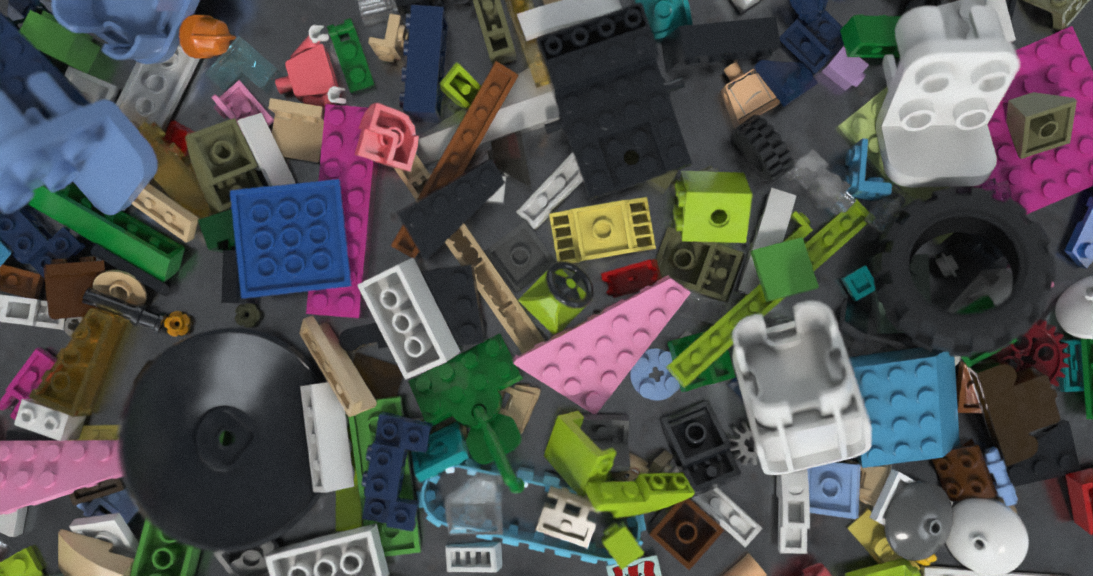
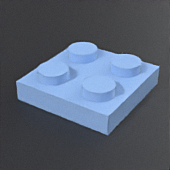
(835, 489)

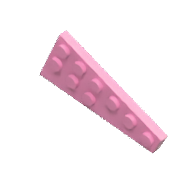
(51, 469)

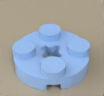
(647, 386)

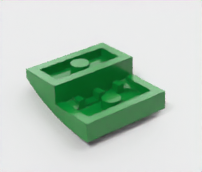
(716, 372)

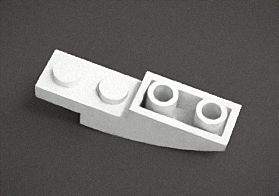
(27, 312)
(793, 511)

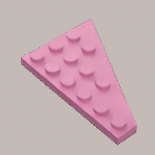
(598, 354)

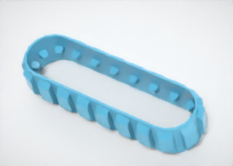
(512, 535)

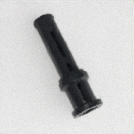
(136, 314)

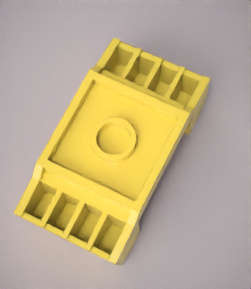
(602, 230)

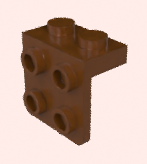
(67, 284)

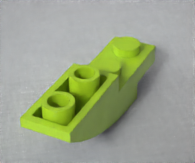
(640, 496)

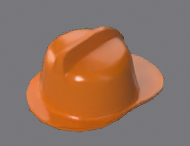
(204, 36)

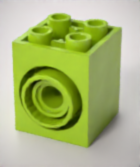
(712, 206)

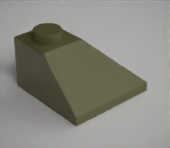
(1040, 122)

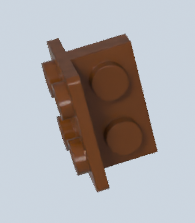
(965, 473)

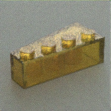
(83, 365)

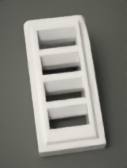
(483, 547)

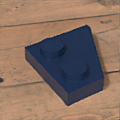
(786, 79)

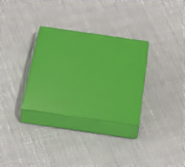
(784, 269)

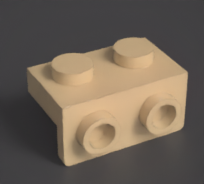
(393, 45)

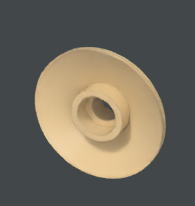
(121, 285)

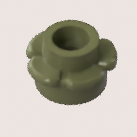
(254, 315)

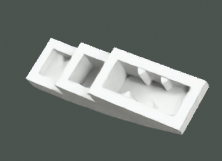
(562, 15)
(769, 231)

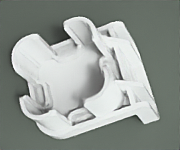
(942, 99)
(800, 391)

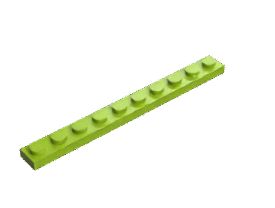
(720, 335)

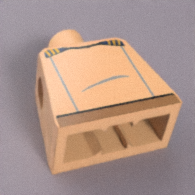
(746, 94)

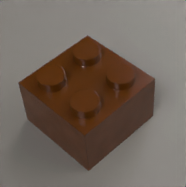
(685, 531)

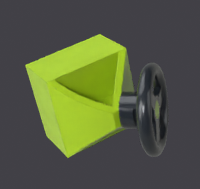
(557, 297)

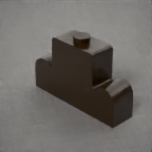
(1013, 406)

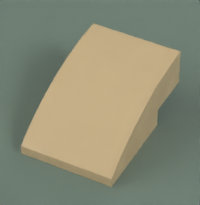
(89, 557)

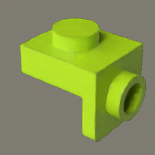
(802, 226)

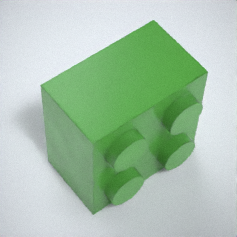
(59, 42)

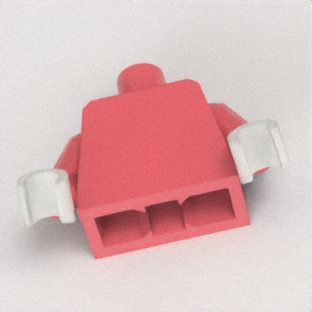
(311, 73)

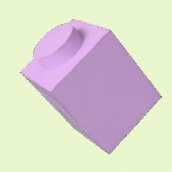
(845, 70)

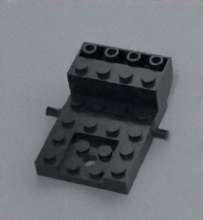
(613, 100)

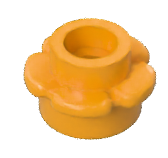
(184, 324)

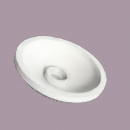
(1075, 309)
(997, 527)

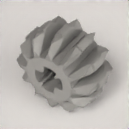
(740, 449)

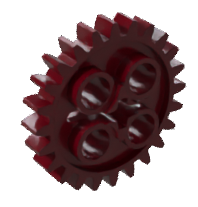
(1050, 362)

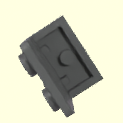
(609, 433)

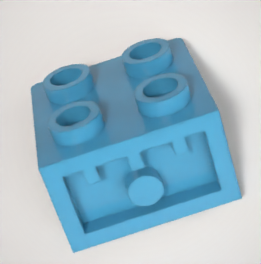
(874, 187)

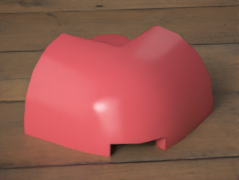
(387, 137)

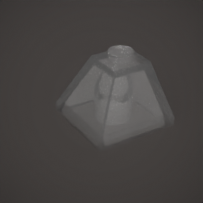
(476, 507)

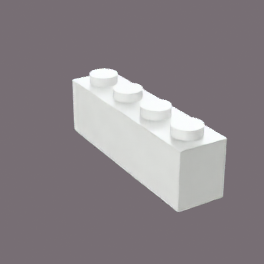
(327, 439)

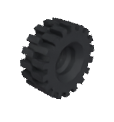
(763, 148)

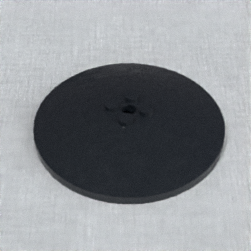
(173, 448)

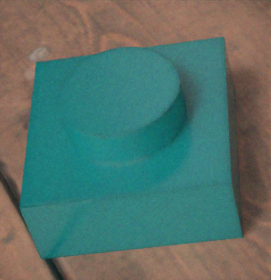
(859, 283)

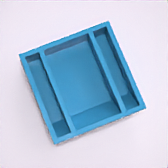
(908, 404)

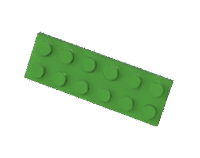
(363, 432)

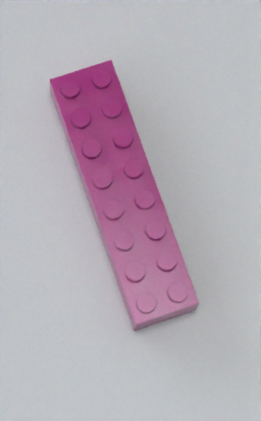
(358, 190)

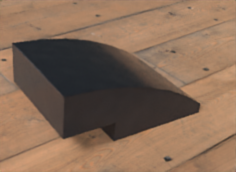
(700, 448)

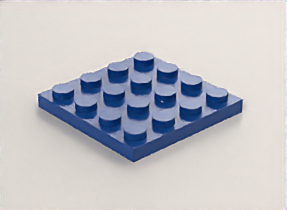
(290, 238)

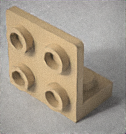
(298, 129)

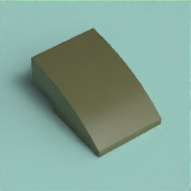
(222, 163)
(700, 266)

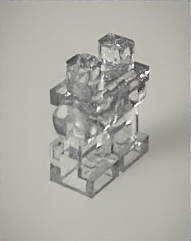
(820, 184)

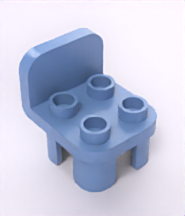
(131, 28)
(81, 145)

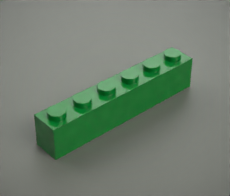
(116, 233)

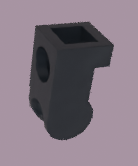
(355, 338)

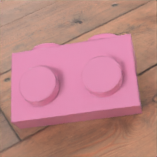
(240, 103)

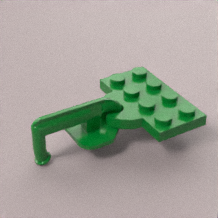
(464, 390)

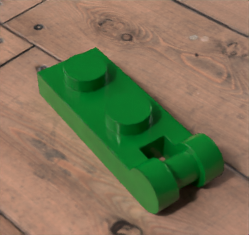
(351, 57)

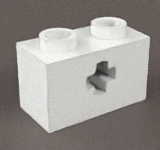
(48, 421)

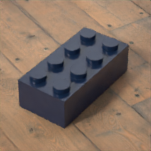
(425, 63)

